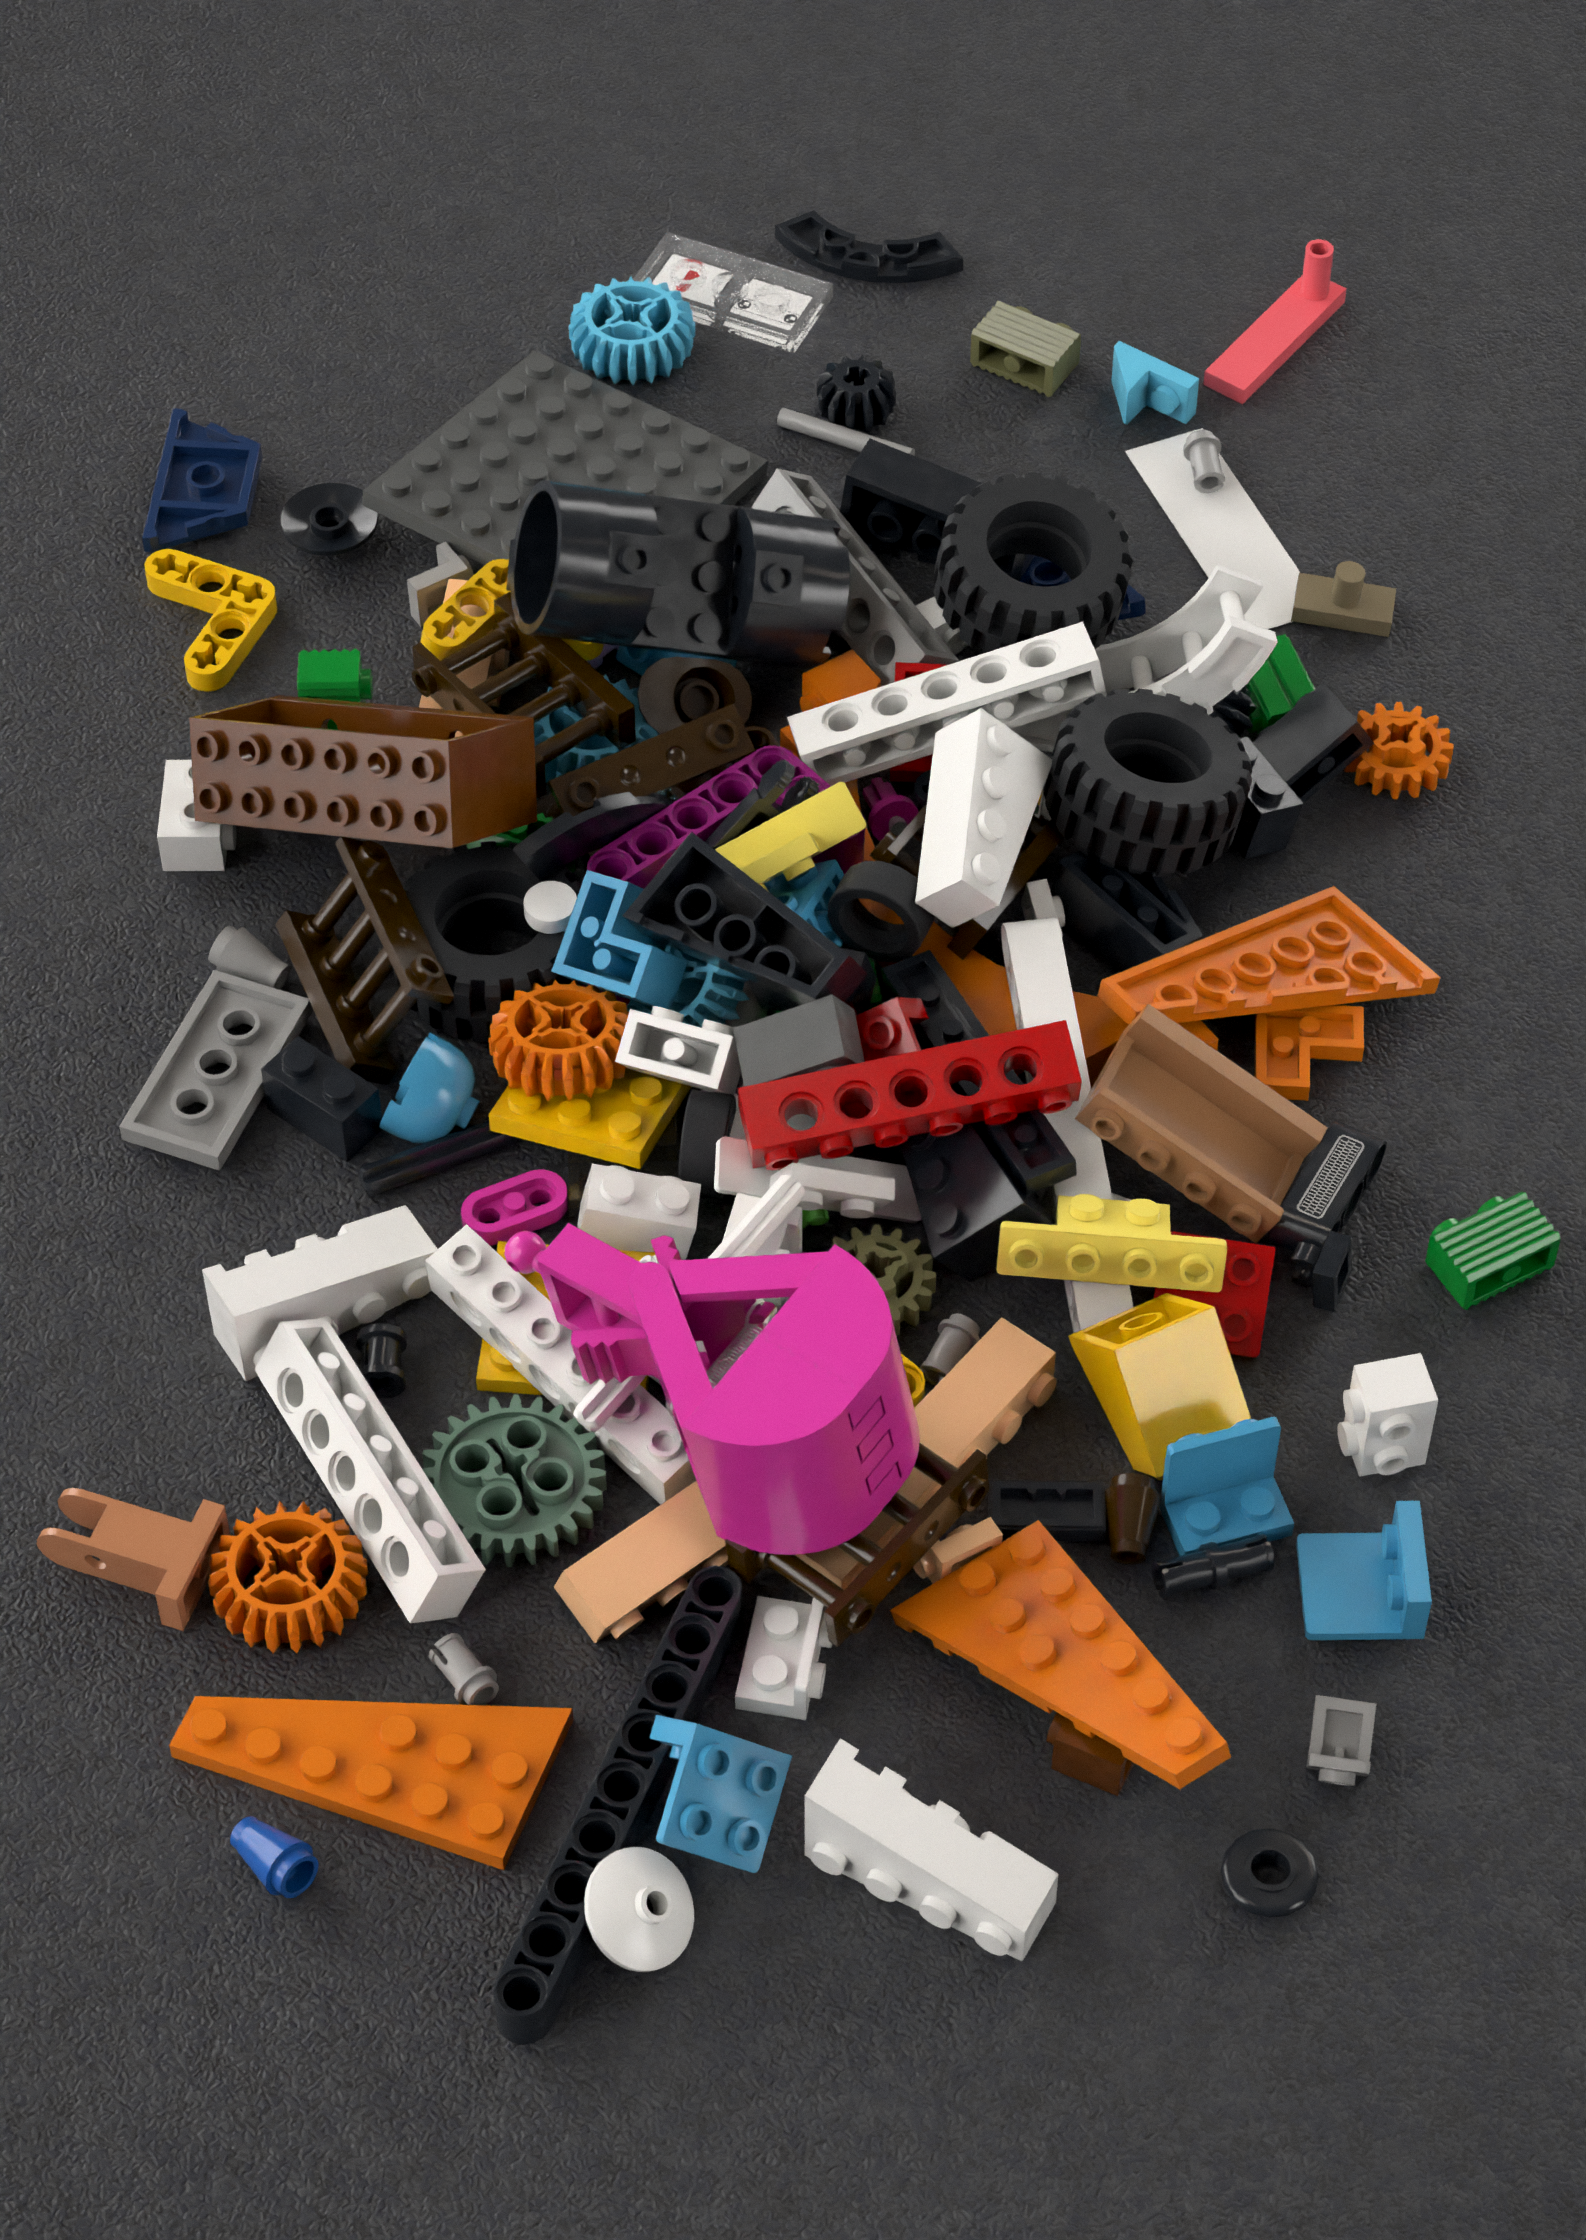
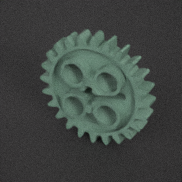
(558, 1459)

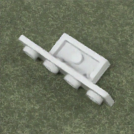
(841, 1184)

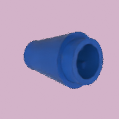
(276, 1858)

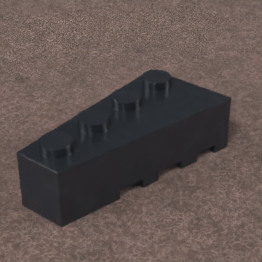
(906, 502)
(732, 922)

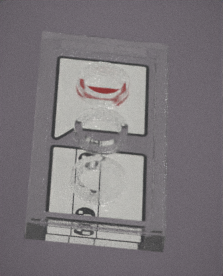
(739, 291)

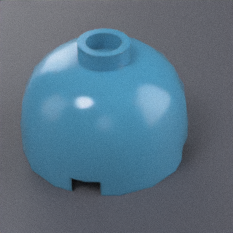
(432, 1094)

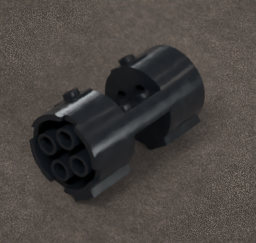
(677, 575)

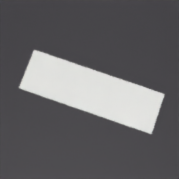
(1221, 527)

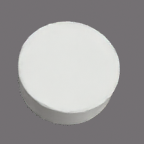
(549, 906)

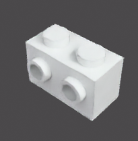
(181, 839)
(679, 1051)
(635, 1207)
(1388, 1415)

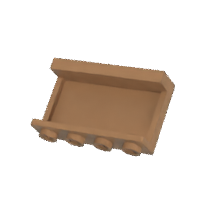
(1200, 1123)

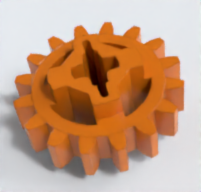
(1398, 751)

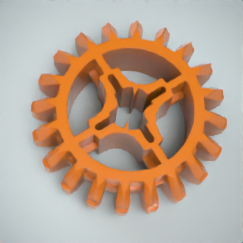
(559, 1039)
(284, 1599)

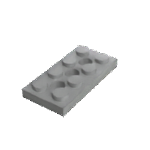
(202, 1043)

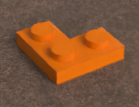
(1293, 1037)

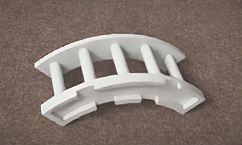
(1203, 638)

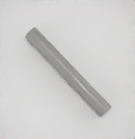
(830, 432)

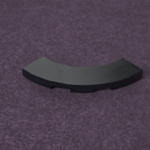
(892, 262)
(593, 829)

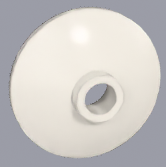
(619, 1911)

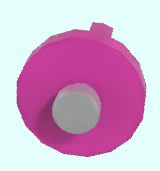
(888, 809)

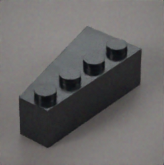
(965, 1197)

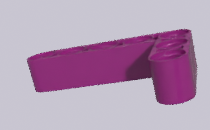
(647, 847)

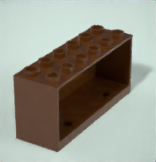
(377, 777)

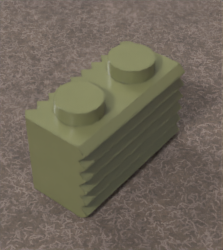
(1025, 348)

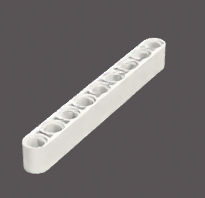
(1041, 996)

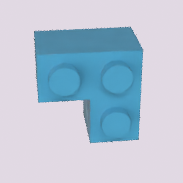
(610, 952)

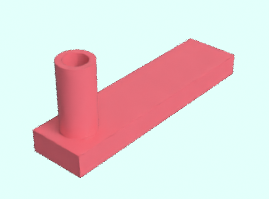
(1279, 329)

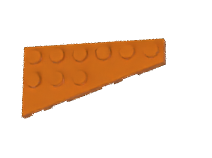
(1284, 960)
(1059, 1644)
(414, 1769)

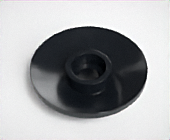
(328, 519)

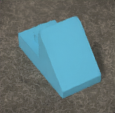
(1147, 381)

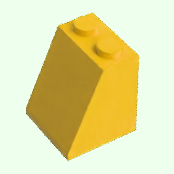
(1161, 1376)

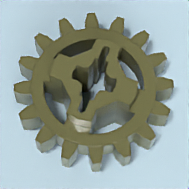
(895, 1269)

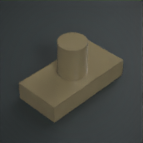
(1344, 601)

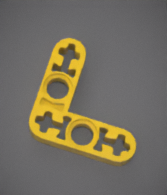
(479, 590)
(242, 604)

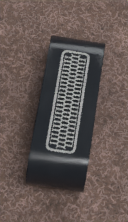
(1329, 1187)

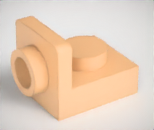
(958, 1549)

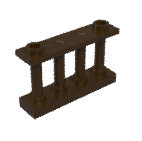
(553, 660)
(676, 758)
(1041, 837)
(326, 964)
(854, 1607)

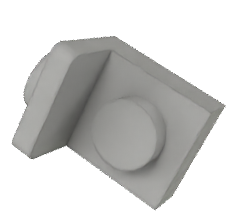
(429, 588)

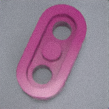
(512, 1205)

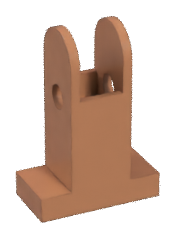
(140, 1548)

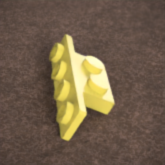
(796, 836)
(1111, 1245)

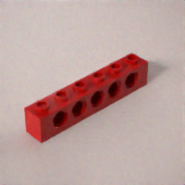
(1040, 1050)

